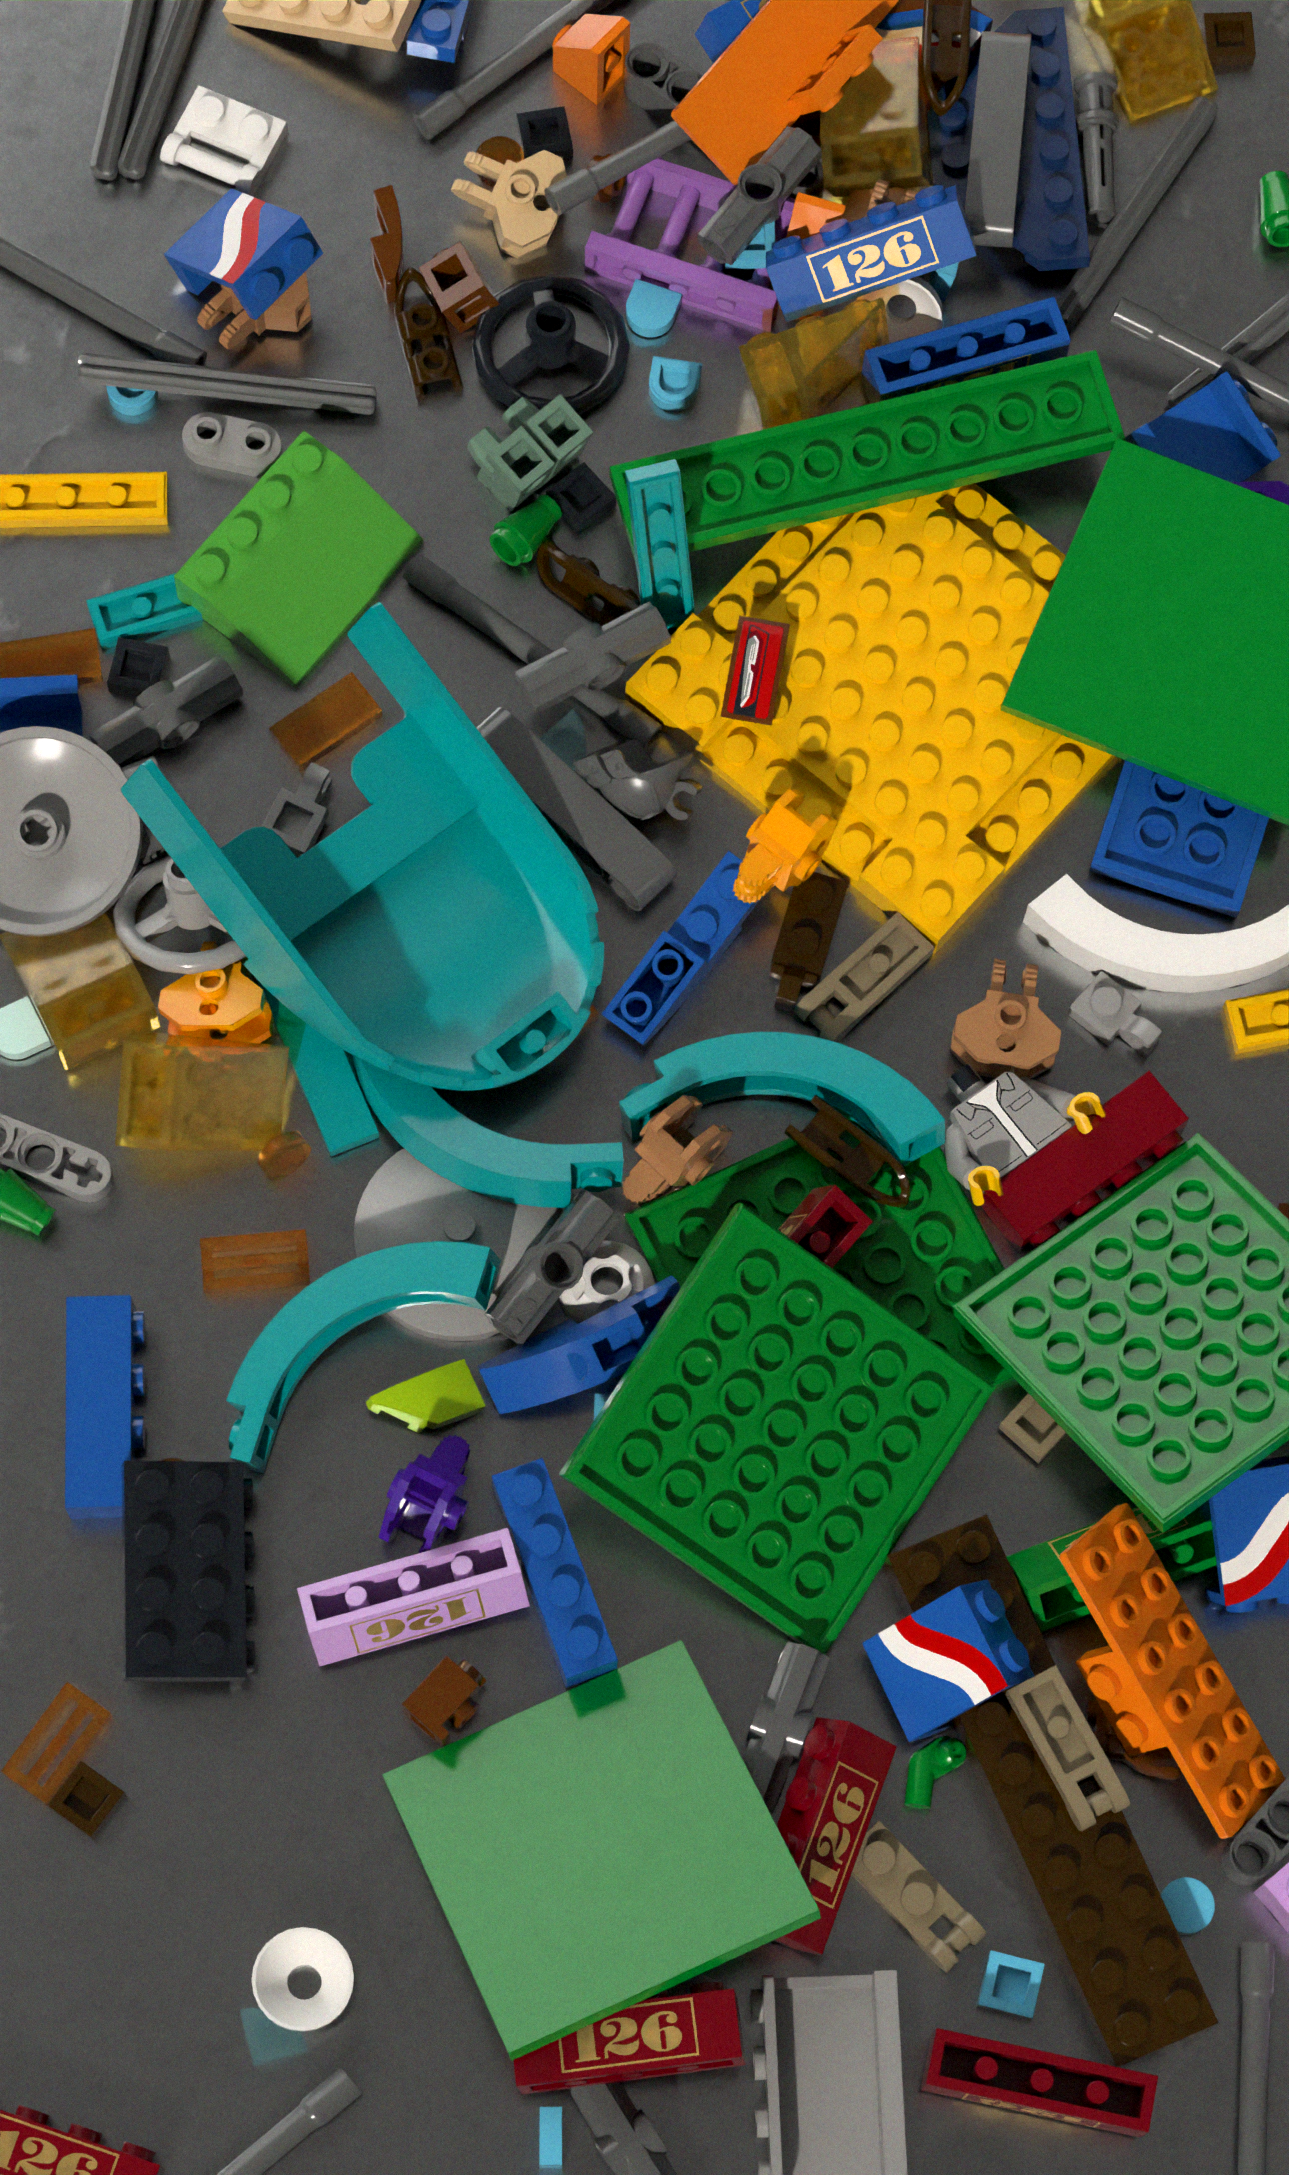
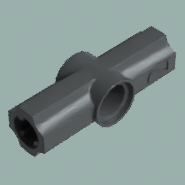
(743, 216)
(593, 657)
(168, 712)
(530, 1290)
(783, 1719)
(621, 2131)

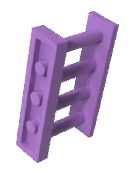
(701, 285)

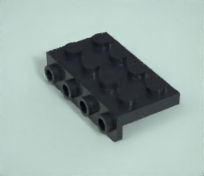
(186, 1571)

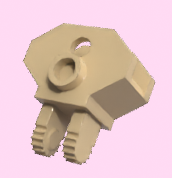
(513, 201)

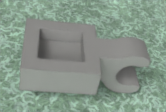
(299, 816)
(1111, 1011)

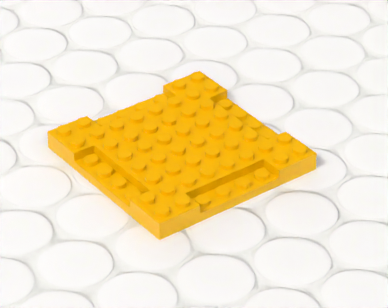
(889, 697)

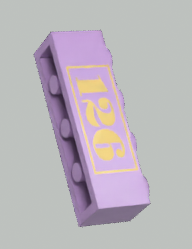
(413, 1597)

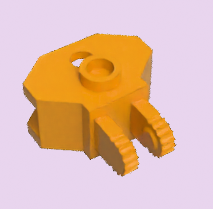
(782, 848)
(218, 1002)

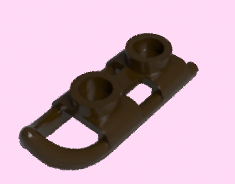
(944, 60)
(423, 323)
(582, 579)
(859, 1163)

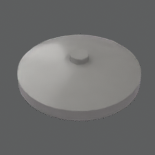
(63, 832)
(416, 1205)

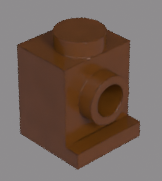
(458, 286)
(445, 1699)

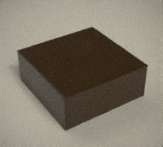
(1229, 38)
(86, 1800)

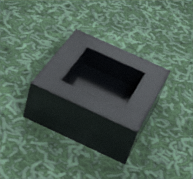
(545, 131)
(582, 497)
(136, 666)

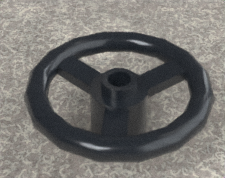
(552, 340)

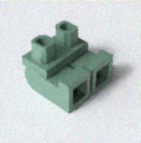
(532, 453)

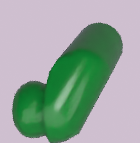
(930, 1764)

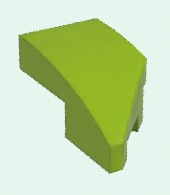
(432, 1398)

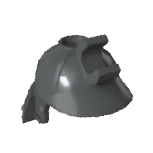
(636, 782)

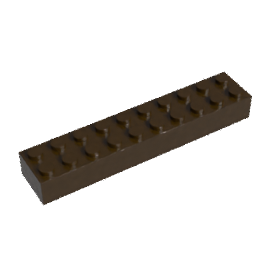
(1086, 1884)

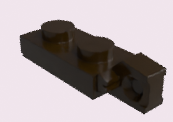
(806, 936)

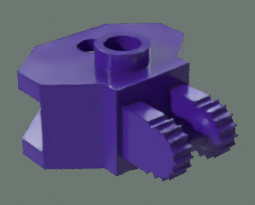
(429, 1495)

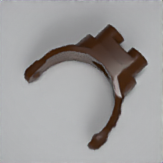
(1114, 1749)

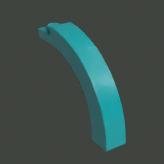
(796, 1068)
(481, 1157)
(333, 1306)

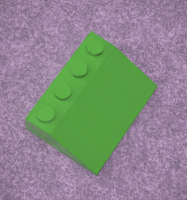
(297, 560)

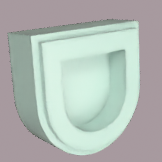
(21, 1030)

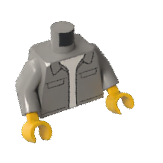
(1006, 1125)

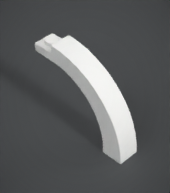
(1155, 958)

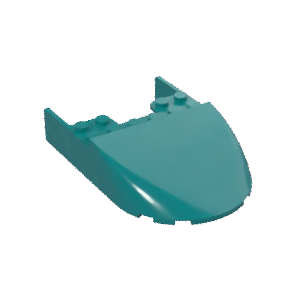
(429, 927)

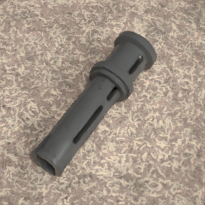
(1096, 126)

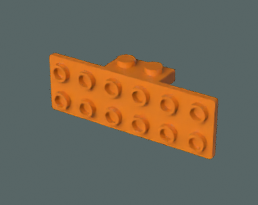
(774, 71)
(1162, 1676)

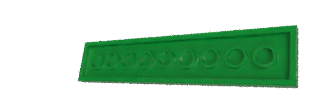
(889, 451)

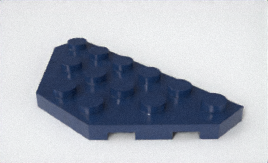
(1050, 190)

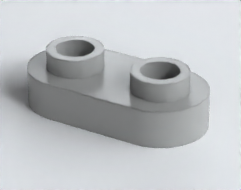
(229, 445)

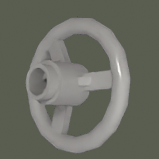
(183, 909)

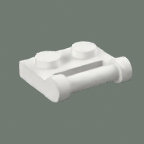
(228, 129)

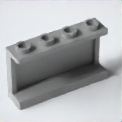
(830, 2075)

